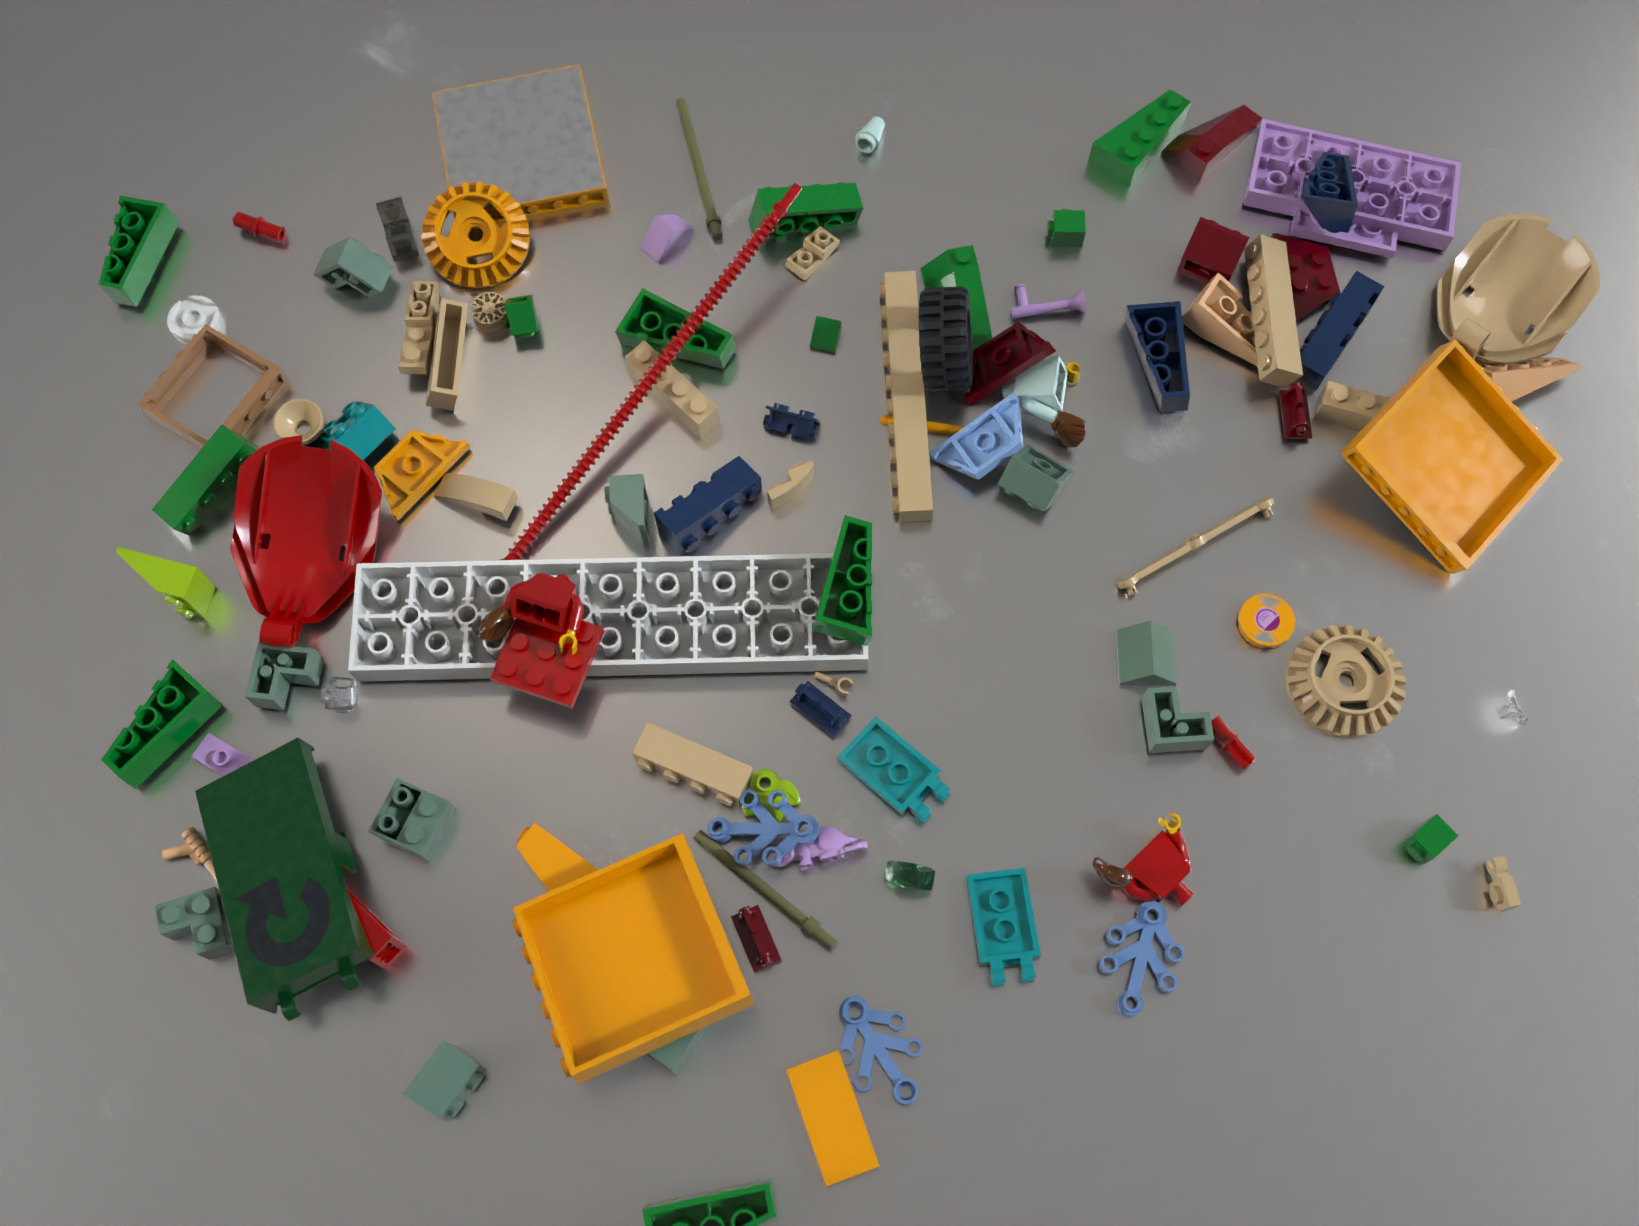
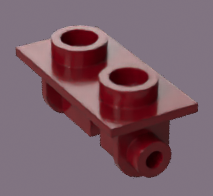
(1295, 412)
(755, 937)

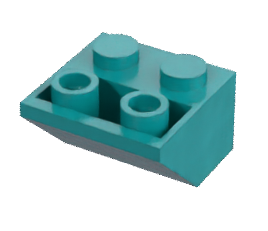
(359, 428)

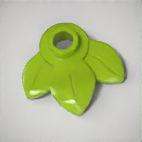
(763, 794)

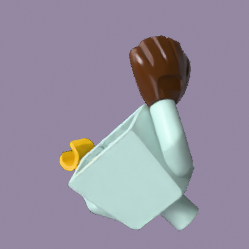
(1042, 395)

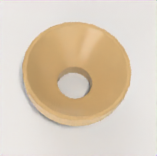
(296, 413)

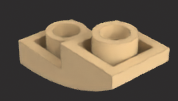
(813, 254)
(798, 479)

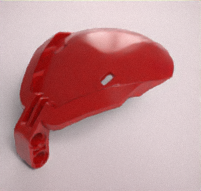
(310, 508)

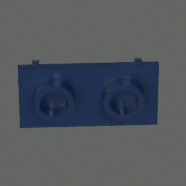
(781, 417)
(820, 708)

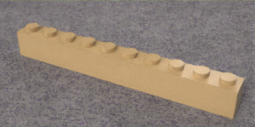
(907, 398)

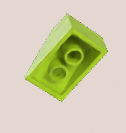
(177, 582)

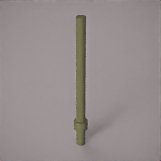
(809, 925)

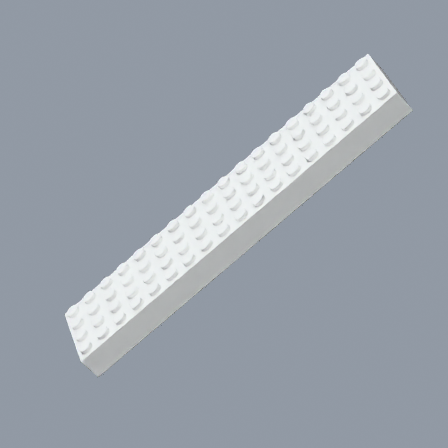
(654, 614)

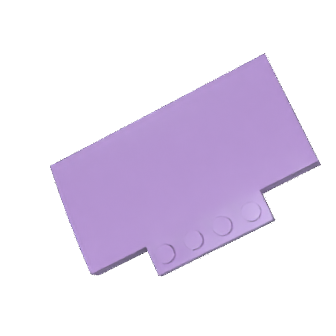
(1396, 190)

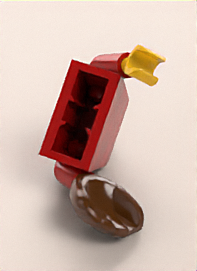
(541, 601)
(1154, 870)

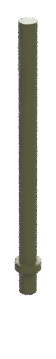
(713, 220)

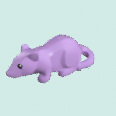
(827, 848)

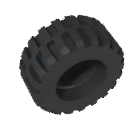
(945, 339)

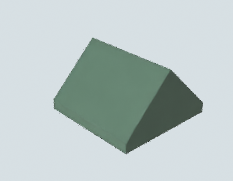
(1146, 655)

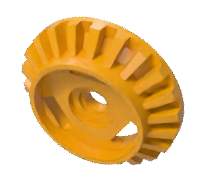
(506, 243)

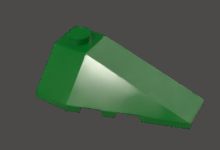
(961, 268)

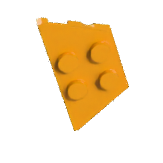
(415, 467)

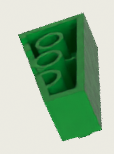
(1138, 139)
(815, 206)
(136, 248)
(656, 322)
(205, 481)
(846, 594)
(160, 726)
(730, 1206)

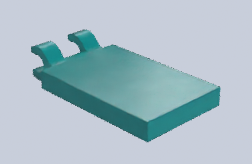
(893, 769)
(1004, 922)

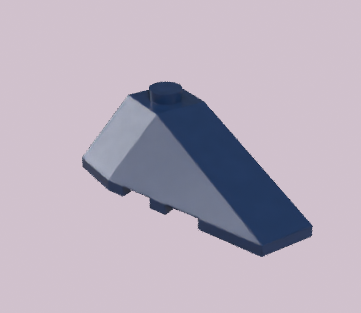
(1331, 193)

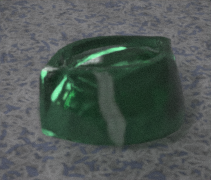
(910, 875)

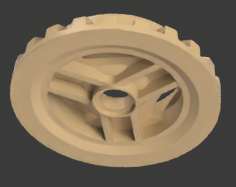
(1320, 697)

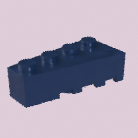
(1337, 327)
(1161, 349)
(707, 506)

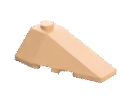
(1222, 319)
(1527, 376)

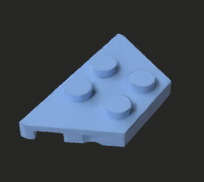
(984, 441)

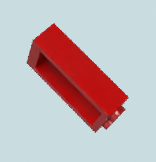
(380, 938)

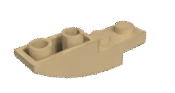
(420, 327)

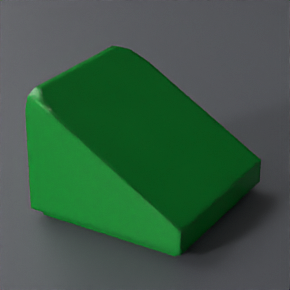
(826, 334)

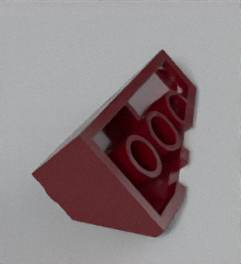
(1208, 144)

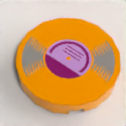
(1266, 621)

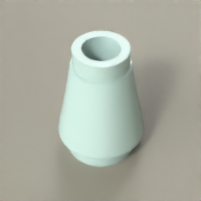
(869, 136)

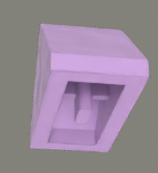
(665, 236)

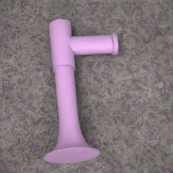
(1026, 310)

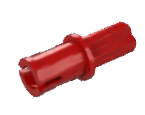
(259, 227)
(1231, 743)

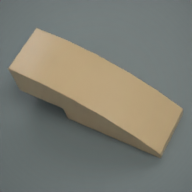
(477, 495)

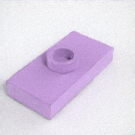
(219, 756)

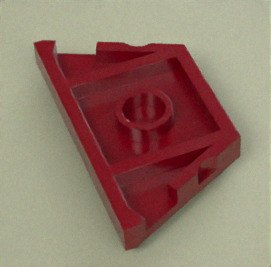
(1310, 274)
(1005, 358)

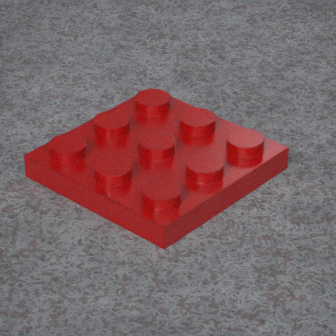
(536, 665)

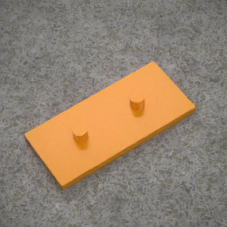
(832, 1118)

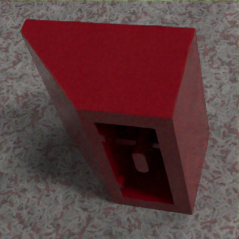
(1212, 251)

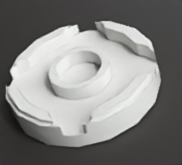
(190, 316)

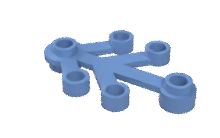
(768, 829)
(1143, 953)
(875, 1045)

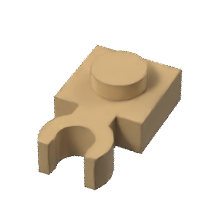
(1503, 888)

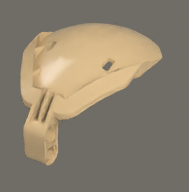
(1518, 281)

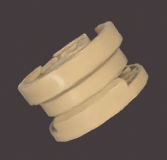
(486, 305)

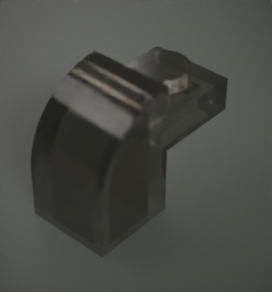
(398, 229)

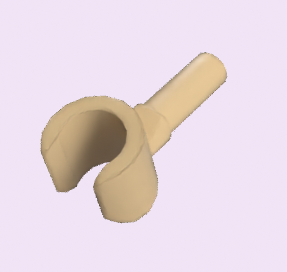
(835, 683)

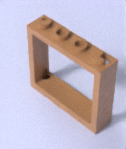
(188, 362)

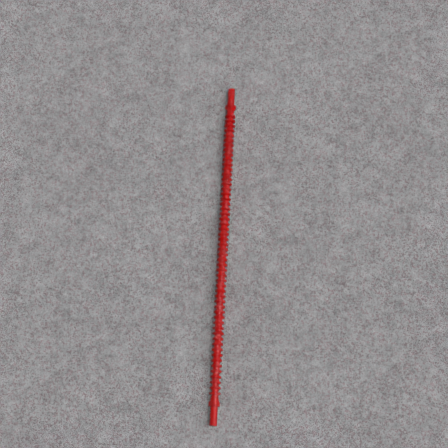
(779, 211)

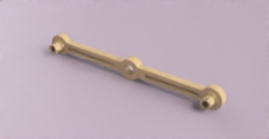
(1128, 582)

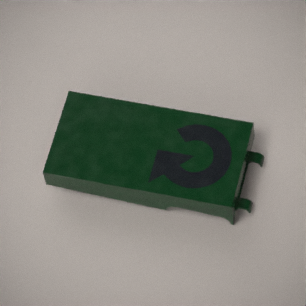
(282, 878)

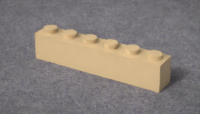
(1273, 312)

